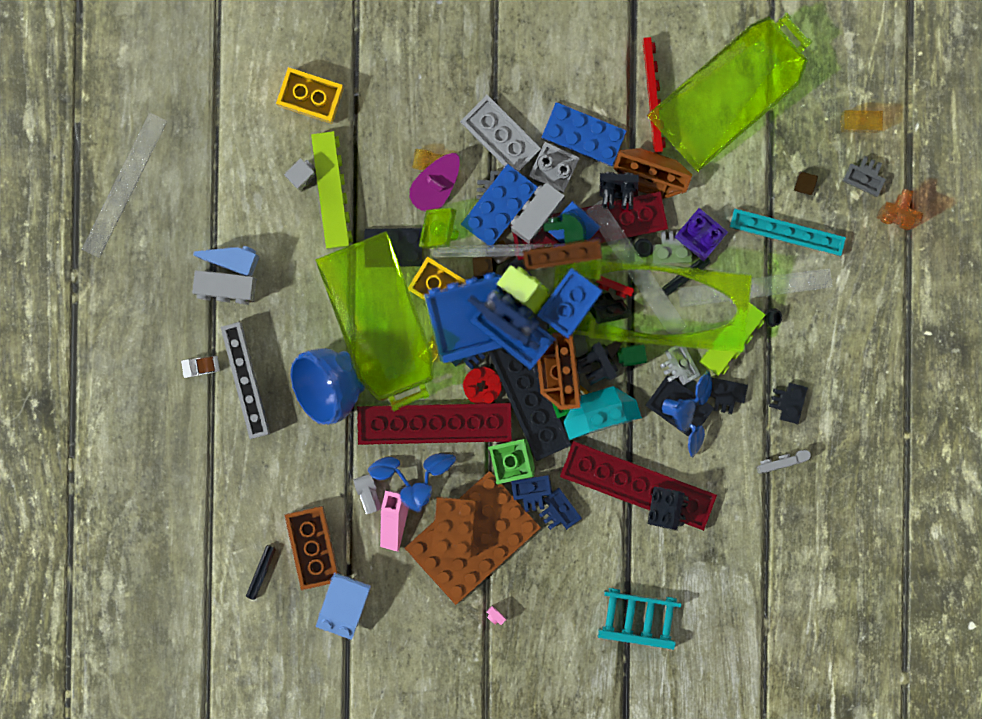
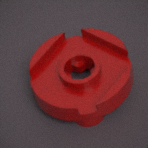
(472, 390)

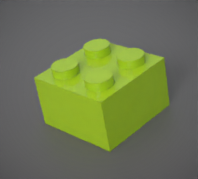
(524, 288)

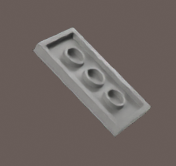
(500, 134)

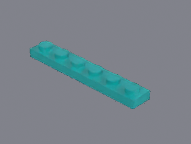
(787, 232)

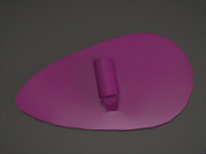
(435, 183)

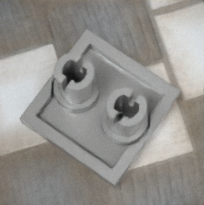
(554, 167)

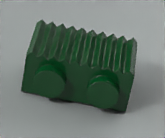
(632, 355)

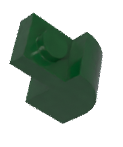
(572, 225)

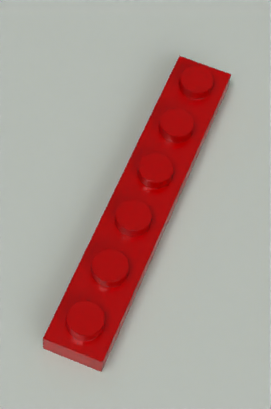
(653, 86)

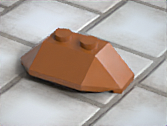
(655, 172)
(560, 373)

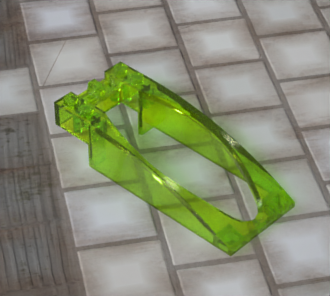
(726, 338)

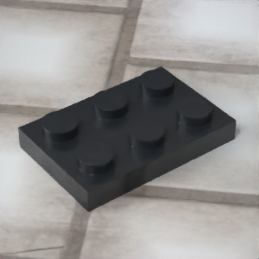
(405, 244)
(675, 391)

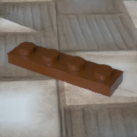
(562, 254)

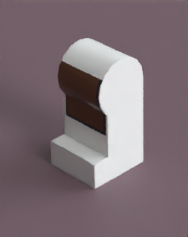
(200, 366)

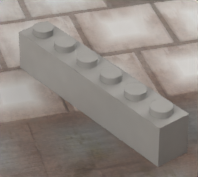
(245, 380)

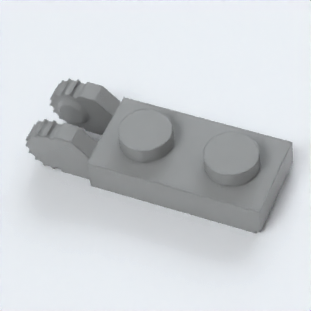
(784, 461)

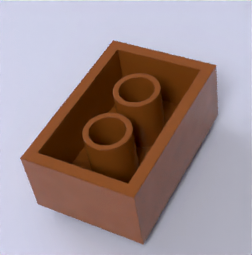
(453, 527)

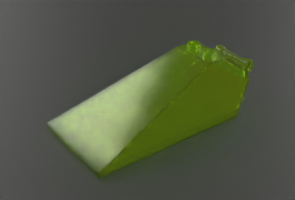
(732, 90)
(378, 319)

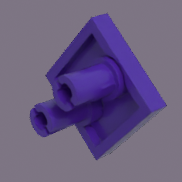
(701, 234)

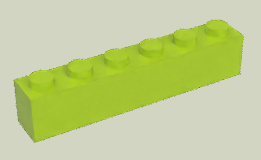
(330, 190)

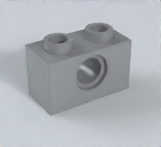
(301, 174)

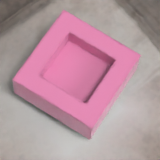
(495, 616)

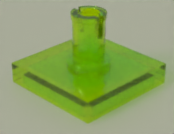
(438, 228)

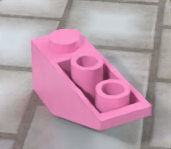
(392, 520)

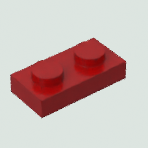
(621, 290)

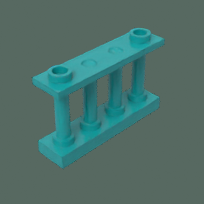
(627, 633)

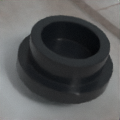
(643, 247)
(773, 317)

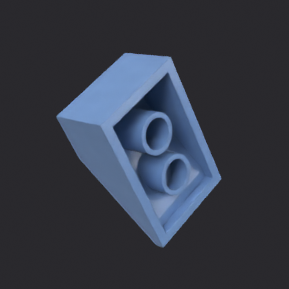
(235, 259)
(343, 606)

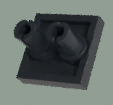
(618, 186)
(599, 354)
(666, 508)

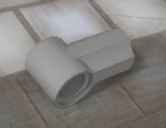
(367, 489)

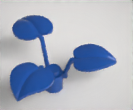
(684, 409)
(419, 493)

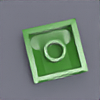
(512, 461)

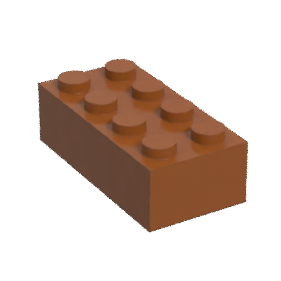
(311, 547)

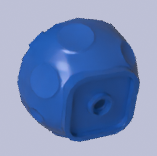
(325, 384)

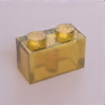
(861, 121)

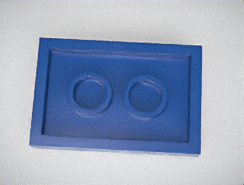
(570, 303)

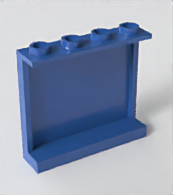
(451, 316)

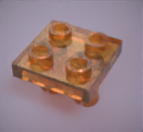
(900, 212)

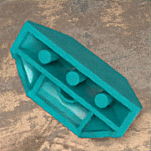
(600, 412)

